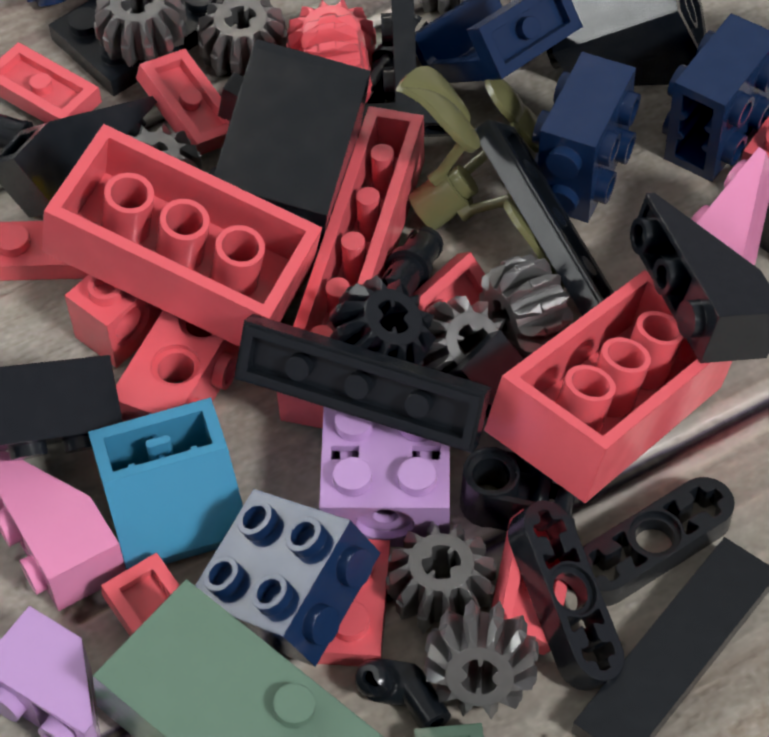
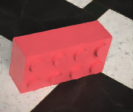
(177, 236)
(602, 391)

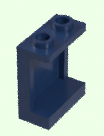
(492, 41)

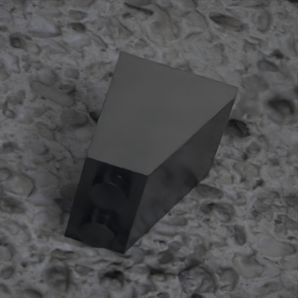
(637, 33)
(294, 130)

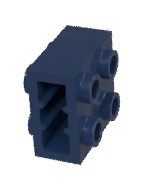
(718, 98)
(587, 133)
(289, 573)

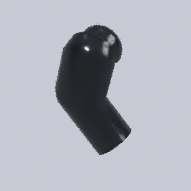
(403, 686)

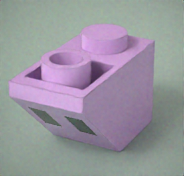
(47, 678)

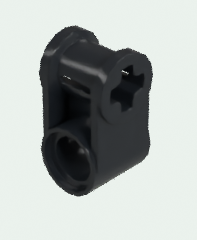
(518, 487)

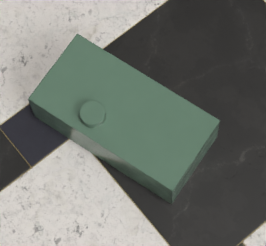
(211, 676)

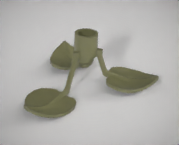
(450, 190)

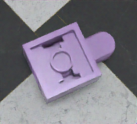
(383, 478)

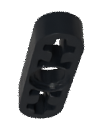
(666, 516)
(556, 620)

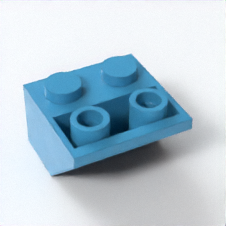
(168, 482)

